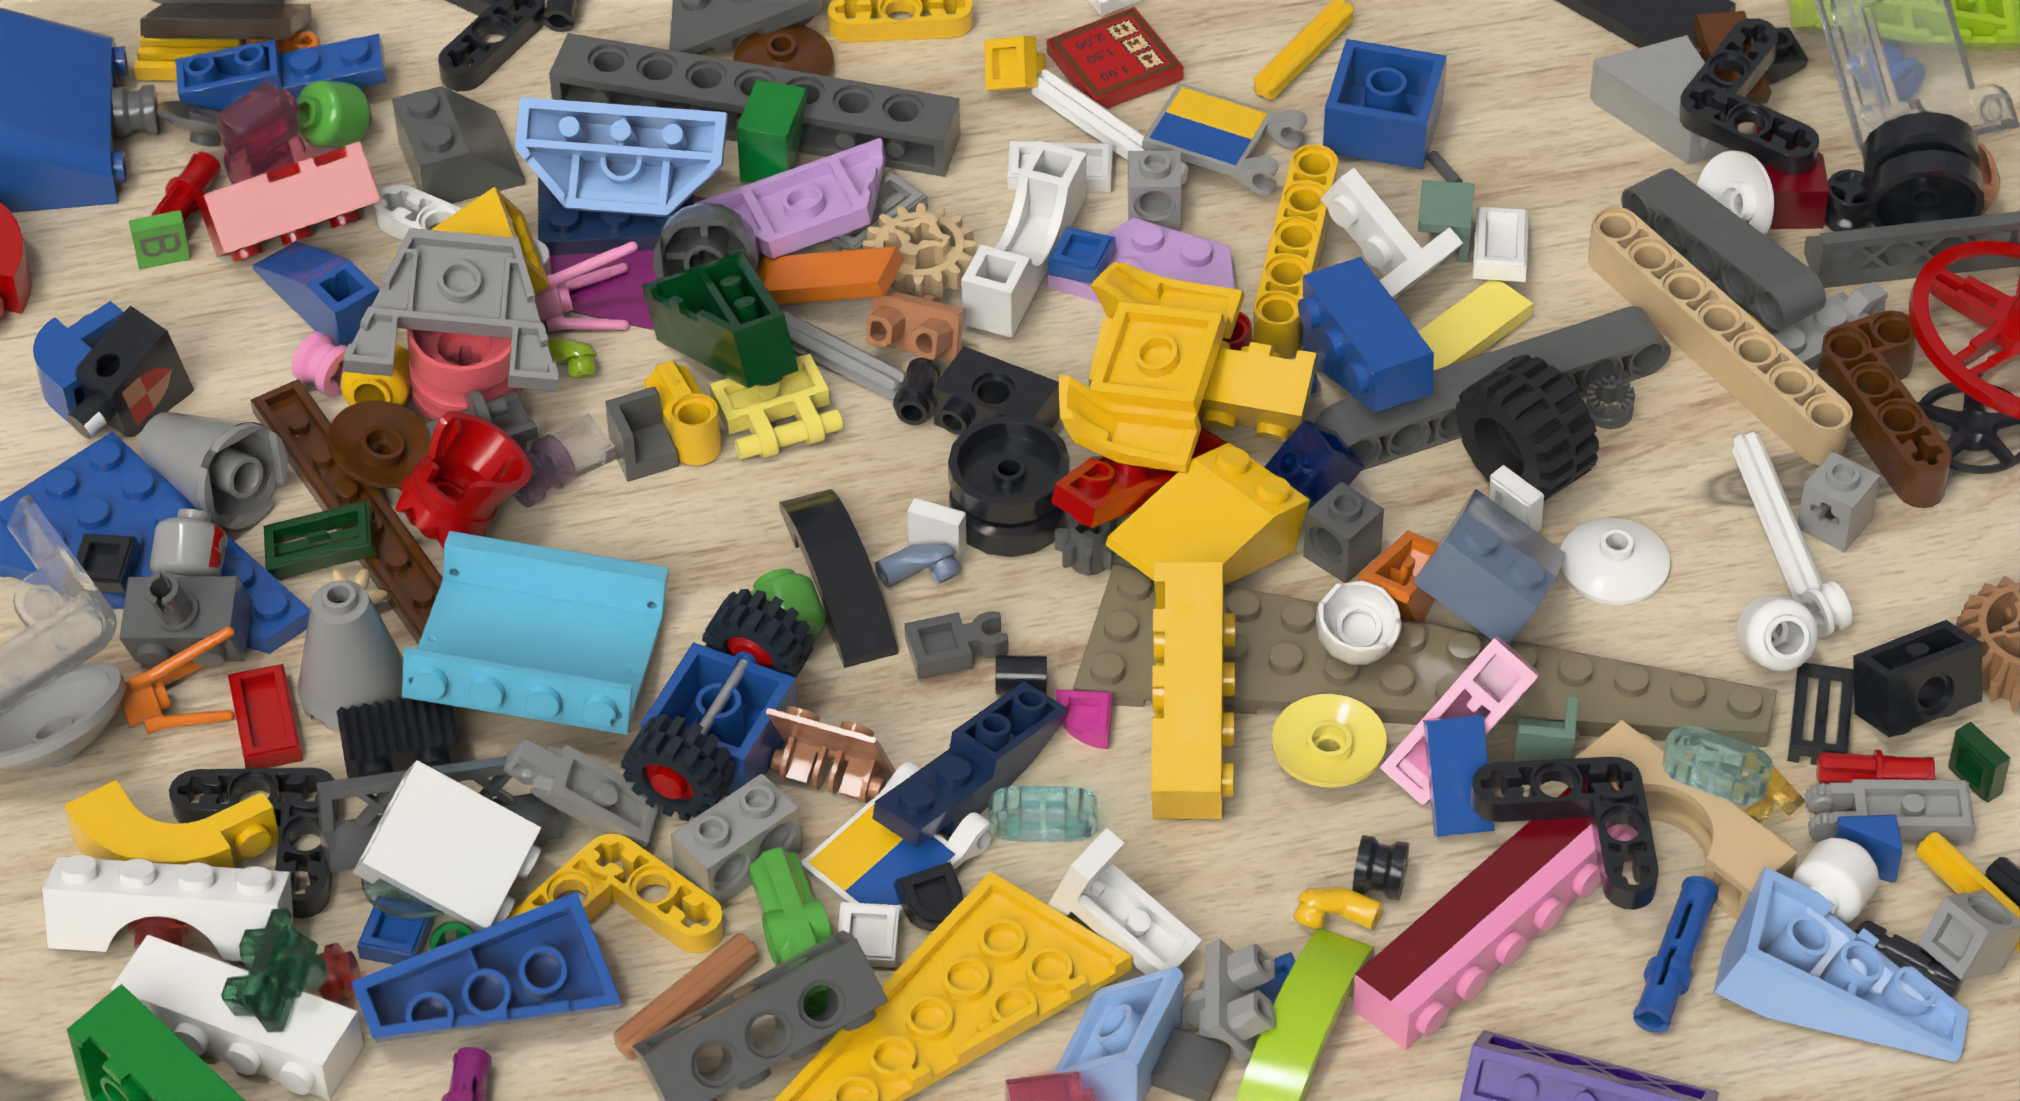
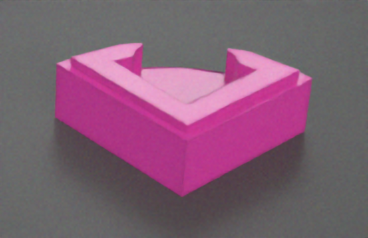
(1087, 715)

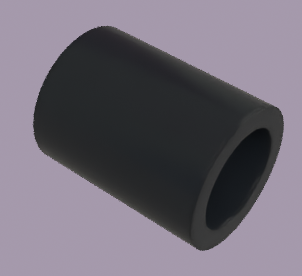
(1015, 669)

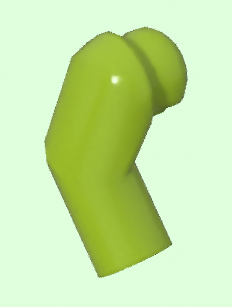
(576, 354)

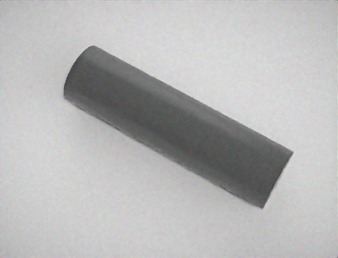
(1443, 167)

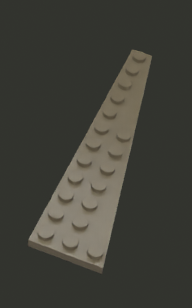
(1284, 661)

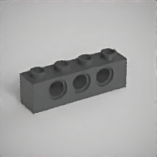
(853, 996)

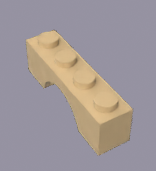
(1730, 839)

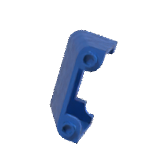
(57, 115)

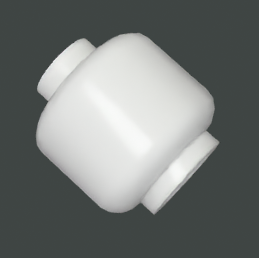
(1778, 649)
(1841, 874)

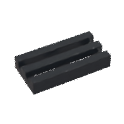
(1814, 748)

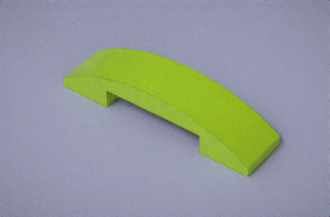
(1304, 1018)

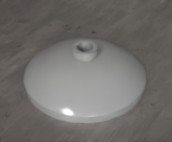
(60, 718)

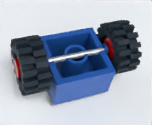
(711, 718)

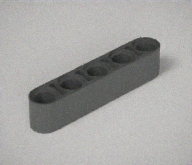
(1727, 250)

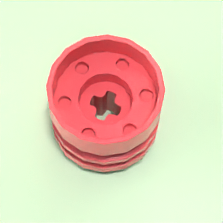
(453, 364)

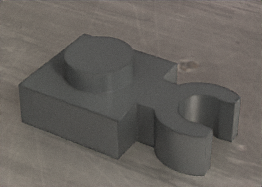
(948, 646)

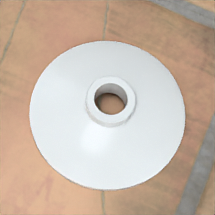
(1741, 186)
(1615, 561)

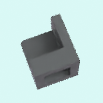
(639, 434)

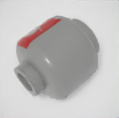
(188, 545)

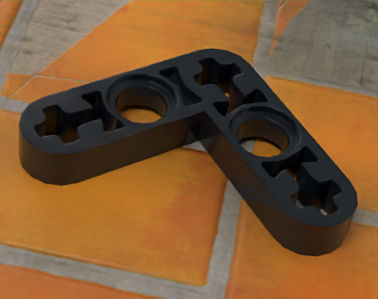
(487, 57)
(1728, 103)
(1602, 806)
(294, 818)

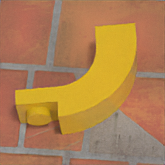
(112, 828)

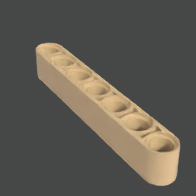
(1719, 335)

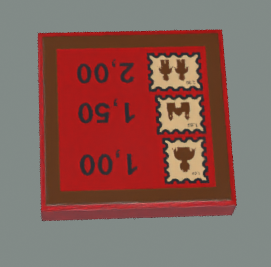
(1115, 58)

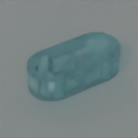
(1717, 764)
(1043, 813)

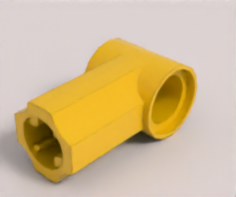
(687, 414)

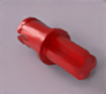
(191, 183)
(1845, 767)

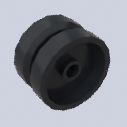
(1922, 170)
(1005, 484)

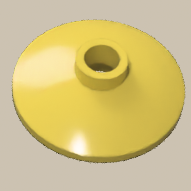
(1326, 724)

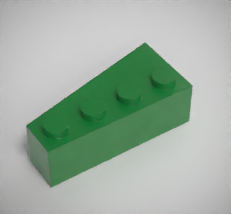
(135, 1057)

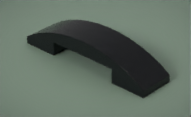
(842, 576)

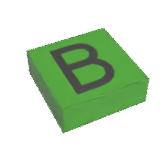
(159, 239)

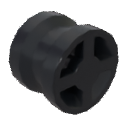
(1847, 201)
(1381, 867)

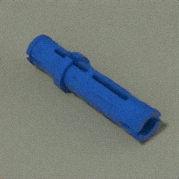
(1669, 971)

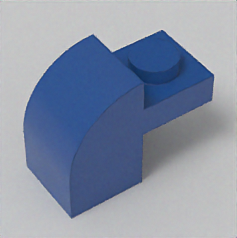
(60, 351)

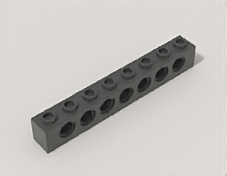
(839, 113)

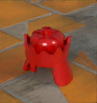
(463, 477)

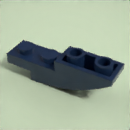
(981, 758)

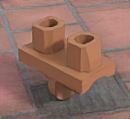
(916, 325)

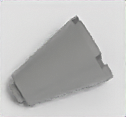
(217, 464)
(346, 654)

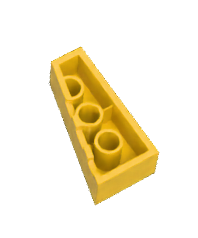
(1250, 388)
(1190, 691)

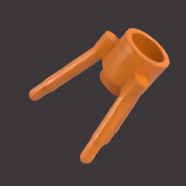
(147, 694)

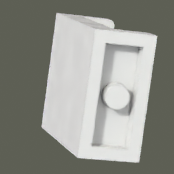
(450, 848)

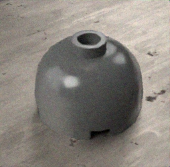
(700, 236)

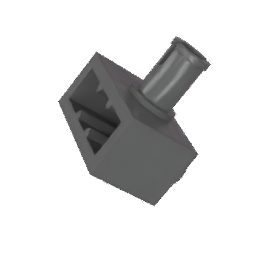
(176, 612)

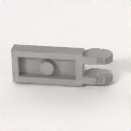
(1918, 805)

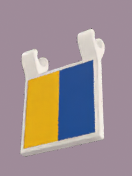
(867, 858)

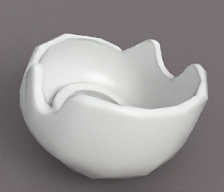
(1358, 622)

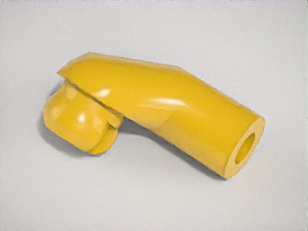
(1339, 902)

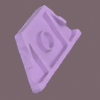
(811, 200)
(1163, 254)

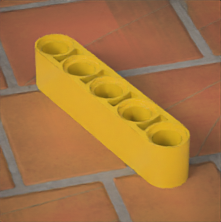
(1294, 248)

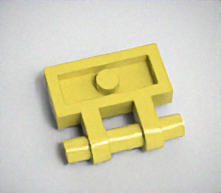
(759, 405)

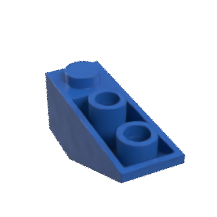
(320, 288)

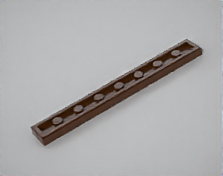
(400, 562)

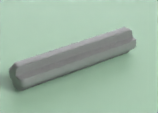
(844, 357)

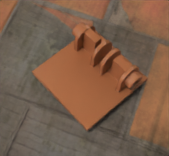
(813, 746)

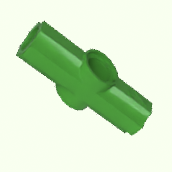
(790, 914)

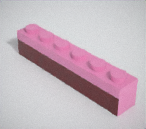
(1479, 926)

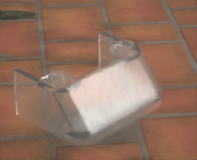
(58, 605)

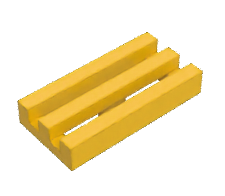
(159, 55)

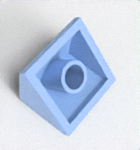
(1125, 1035)

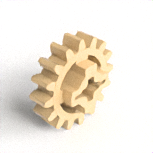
(932, 247)

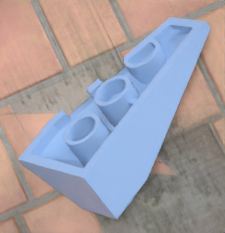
(1817, 973)

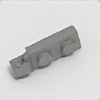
(1806, 336)
(583, 789)

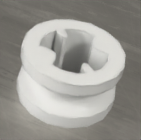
(1829, 607)

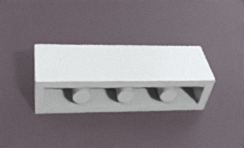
(186, 996)

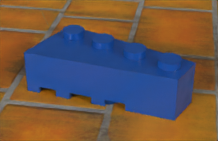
(502, 975)

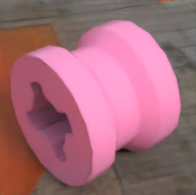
(320, 362)

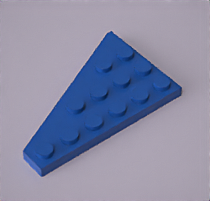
(118, 493)

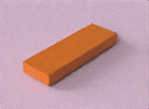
(830, 275)

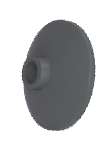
(193, 118)

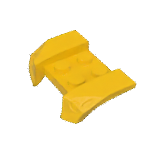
(1150, 368)

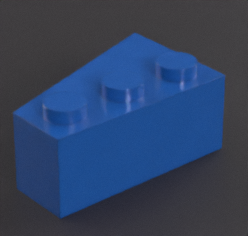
(1363, 337)

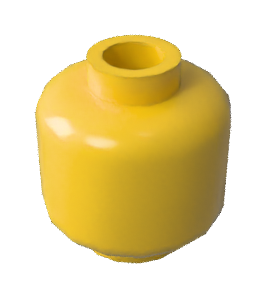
(369, 387)

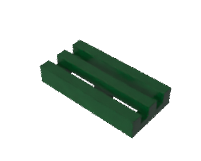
(320, 547)

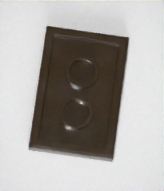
(225, 21)

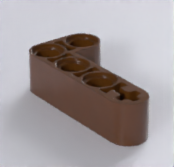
(1866, 367)

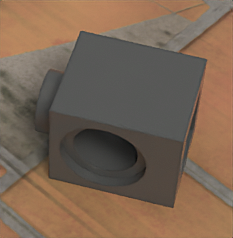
(1343, 532)

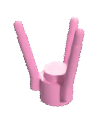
(556, 300)

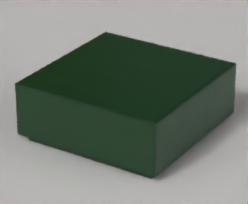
(1979, 762)

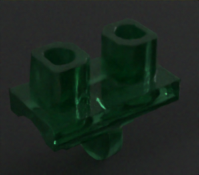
(280, 968)

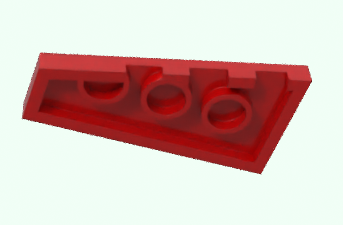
(1108, 489)

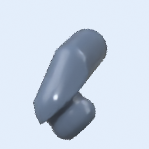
(915, 558)

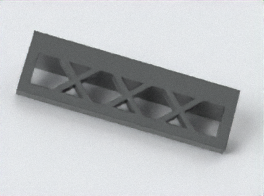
(1904, 249)
(347, 839)

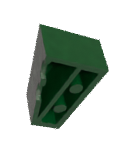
(723, 321)

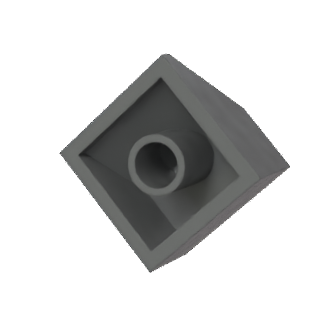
(454, 145)

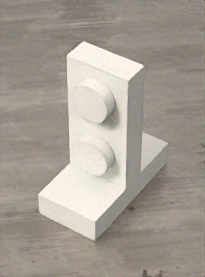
(1383, 237)
(1122, 909)

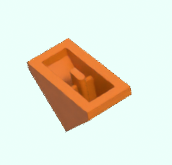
(1398, 569)

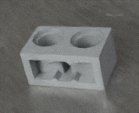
(733, 833)

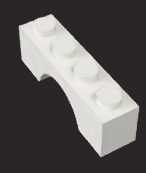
(1006, 277)
(95, 898)

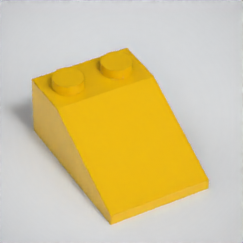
(1215, 513)

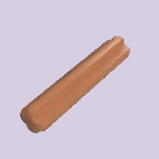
(688, 992)

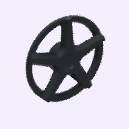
(1972, 429)

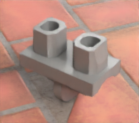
(1227, 1000)

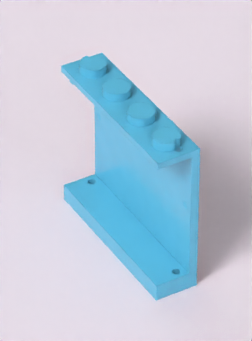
(538, 633)

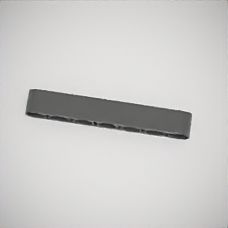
(1609, 345)

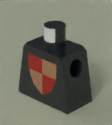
(129, 377)

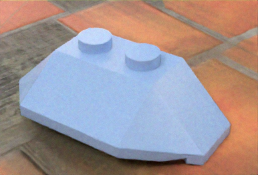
(620, 154)

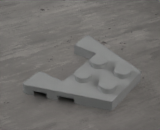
(461, 288)

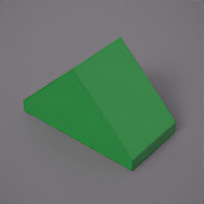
(770, 130)

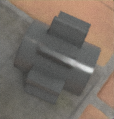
(1085, 547)

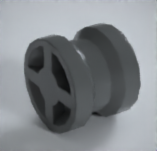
(135, 111)

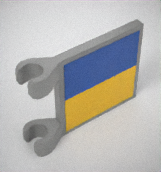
(1223, 134)

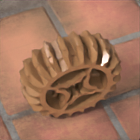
(1982, 615)

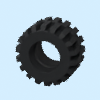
(1529, 423)

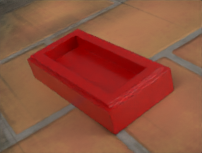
(265, 717)

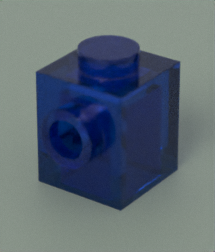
(1315, 461)

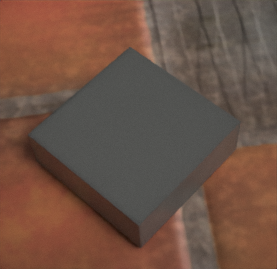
(1190, 1065)

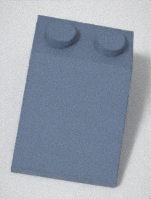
(1491, 568)

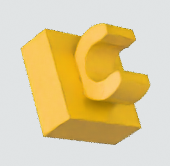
(1012, 63)

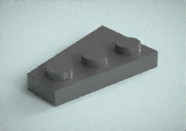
(714, 23)

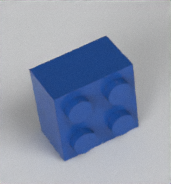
(1384, 103)

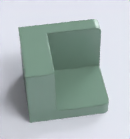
(1447, 206)
(1547, 738)

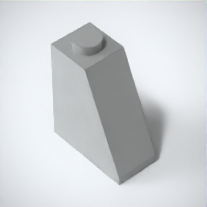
(1645, 93)

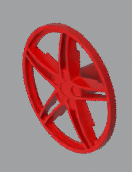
(1980, 304)

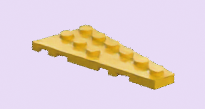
(965, 990)

